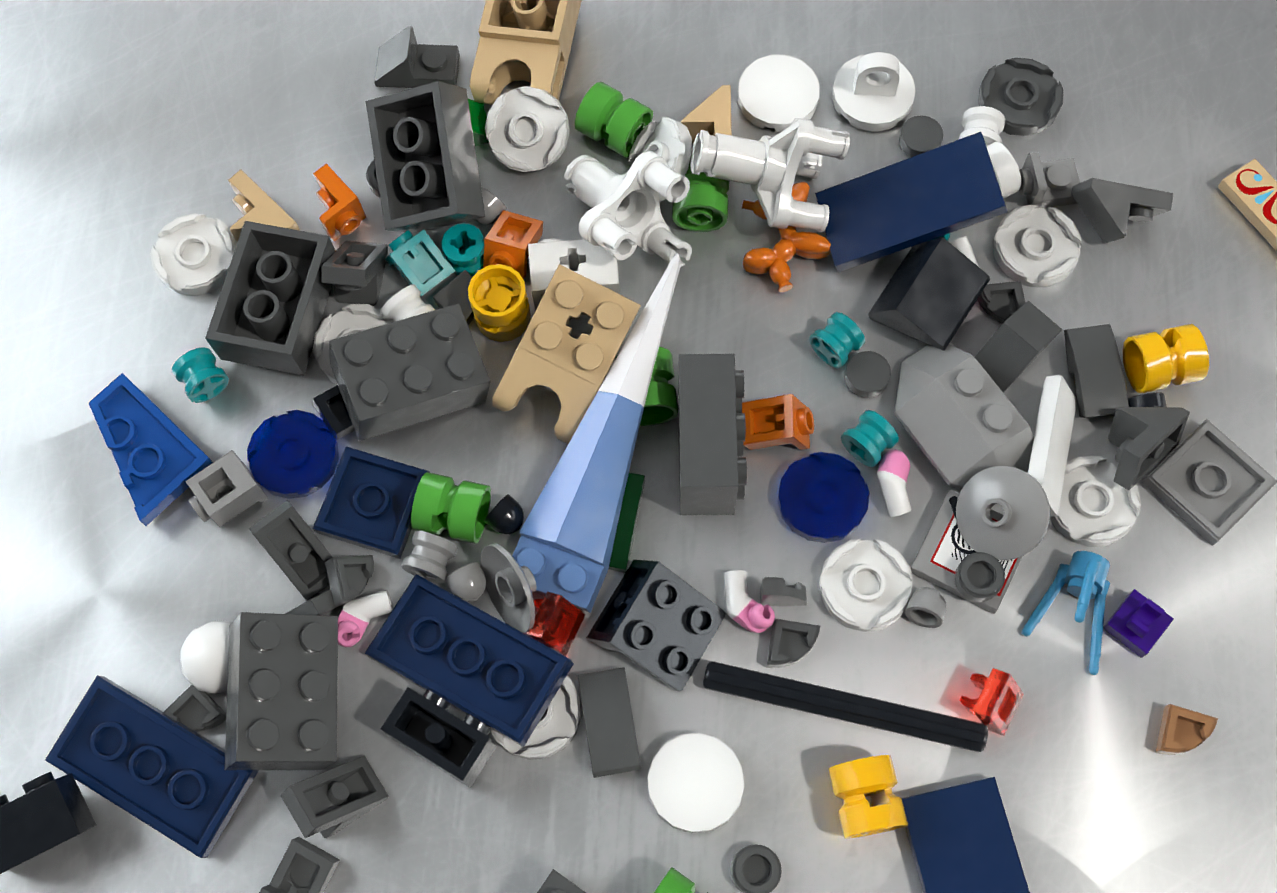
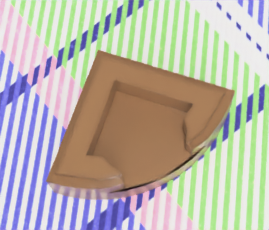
(1183, 730)

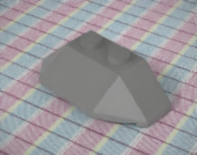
(959, 415)

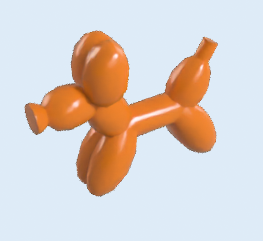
(774, 260)

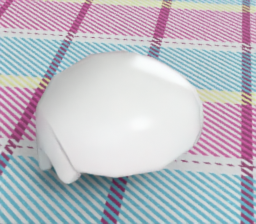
(206, 657)

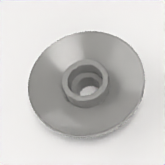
(1024, 509)
(509, 587)

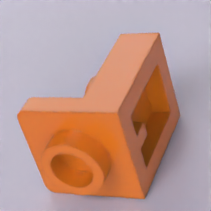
(343, 205)
(509, 241)
(777, 422)

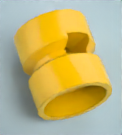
(499, 302)
(1173, 356)
(865, 778)

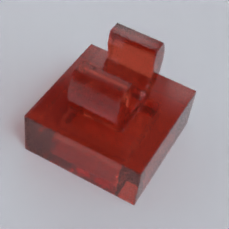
(556, 622)
(997, 700)

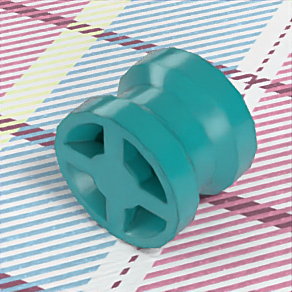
(471, 256)
(837, 340)
(200, 375)
(869, 438)

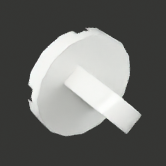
(873, 91)

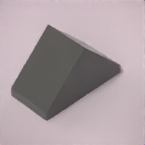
(1017, 344)

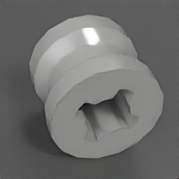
(429, 556)

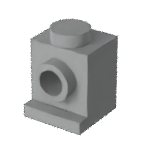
(218, 478)

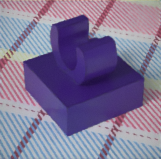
(1138, 623)

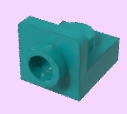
(419, 260)

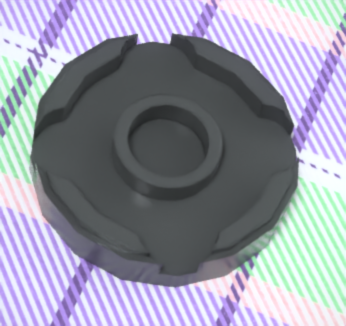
(1023, 94)

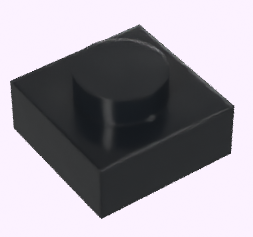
(334, 412)

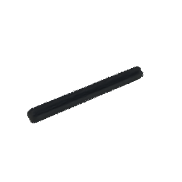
(846, 706)

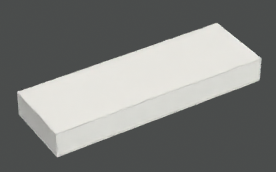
(1053, 438)

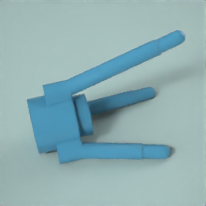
(1087, 581)

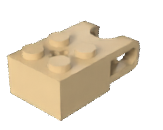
(523, 43)
(558, 360)

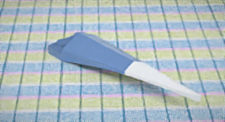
(577, 514)

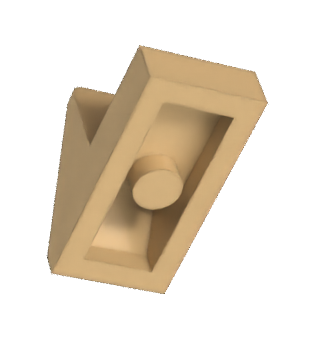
(712, 114)
(256, 206)

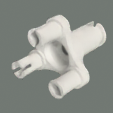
(772, 167)
(628, 205)

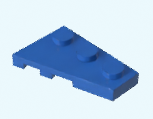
(147, 447)

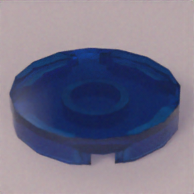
(292, 454)
(823, 497)

